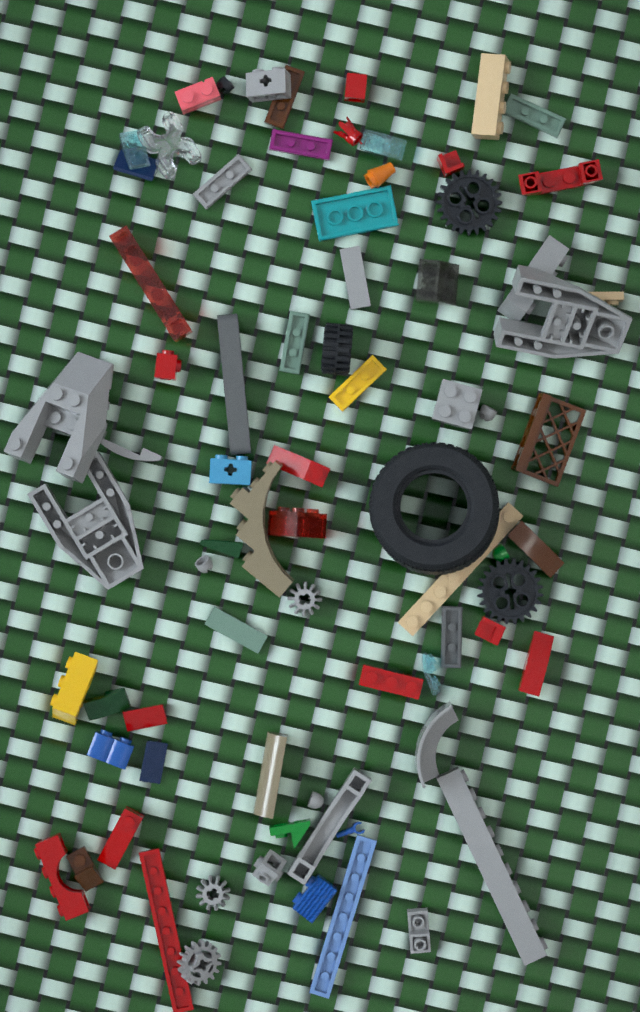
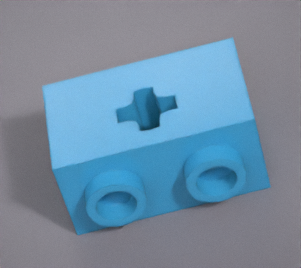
(220, 476)

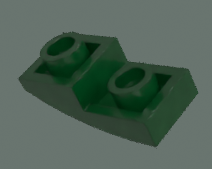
(106, 705)

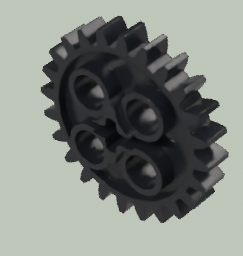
(485, 193)
(528, 588)

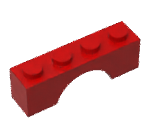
(71, 901)

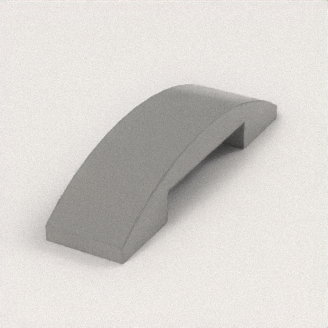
(146, 455)

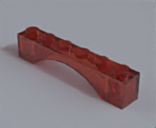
(150, 284)

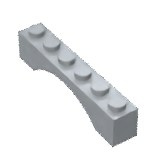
(328, 826)

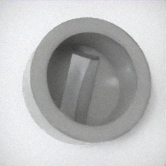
(487, 413)
(204, 563)
(315, 800)

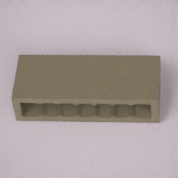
(270, 774)

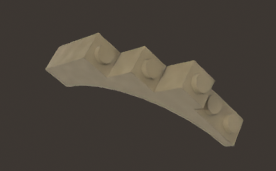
(253, 532)

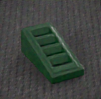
(227, 547)

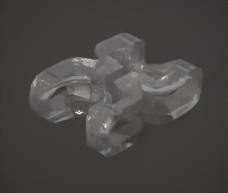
(169, 145)

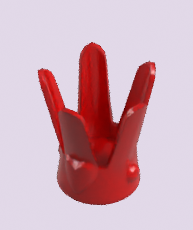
(353, 135)

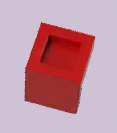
(355, 87)
(450, 163)
(490, 630)

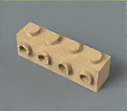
(490, 96)

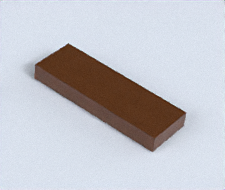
(280, 109)

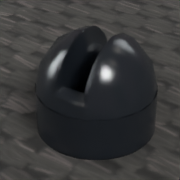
(225, 85)

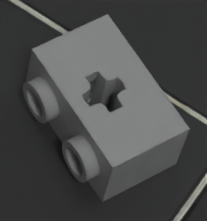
(277, 89)

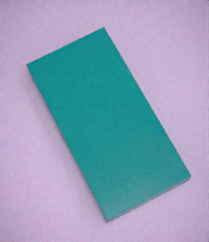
(354, 213)

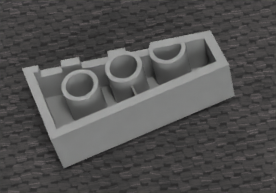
(546, 259)

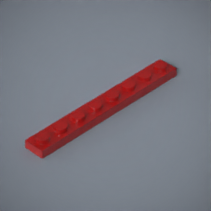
(165, 928)

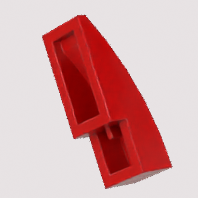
(536, 663)

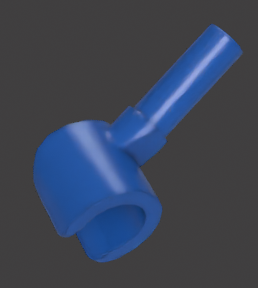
(350, 830)

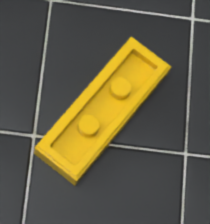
(357, 383)

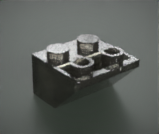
(437, 282)

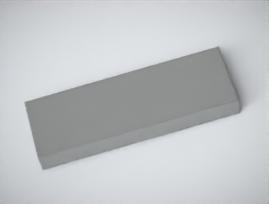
(222, 182)
(355, 277)

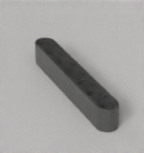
(234, 384)

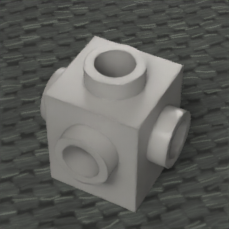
(269, 868)

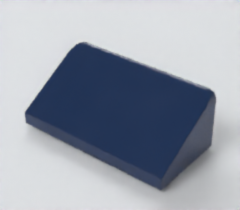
(146, 172)
(153, 761)

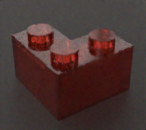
(297, 523)

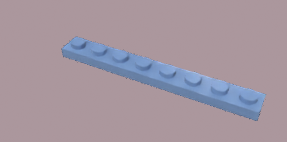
(343, 916)

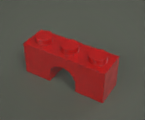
(391, 681)

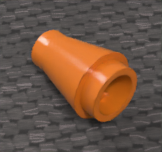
(377, 176)

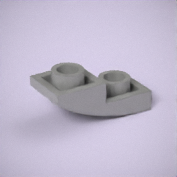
(418, 930)

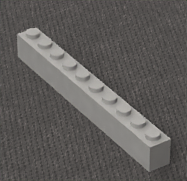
(491, 866)

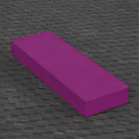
(300, 144)

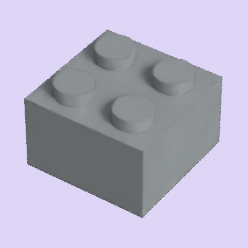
(456, 404)

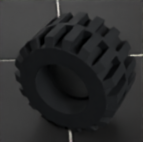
(337, 349)

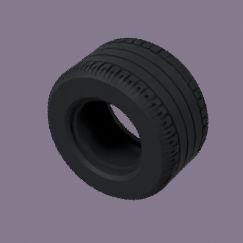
(439, 555)

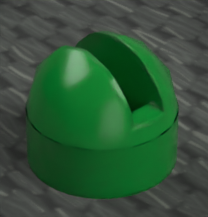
(500, 553)

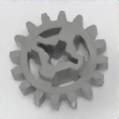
(202, 963)

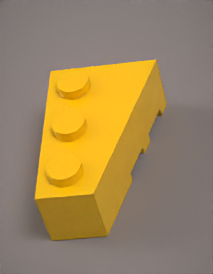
(73, 687)

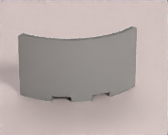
(428, 741)

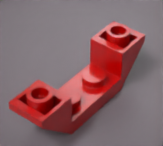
(561, 179)

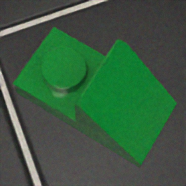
(296, 828)

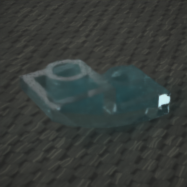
(383, 144)
(134, 152)
(428, 666)

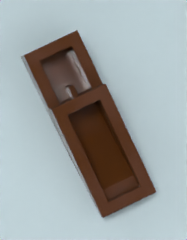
(535, 549)

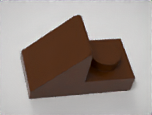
(84, 868)

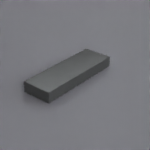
(451, 637)

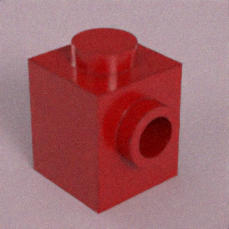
(167, 365)

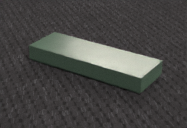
(534, 115)
(294, 342)
(236, 630)

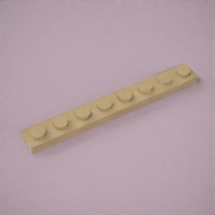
(448, 583)

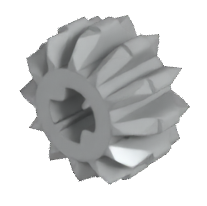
(302, 592)
(217, 898)

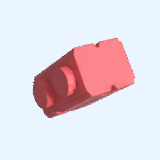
(197, 95)

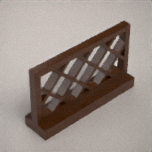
(532, 432)

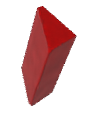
(145, 717)

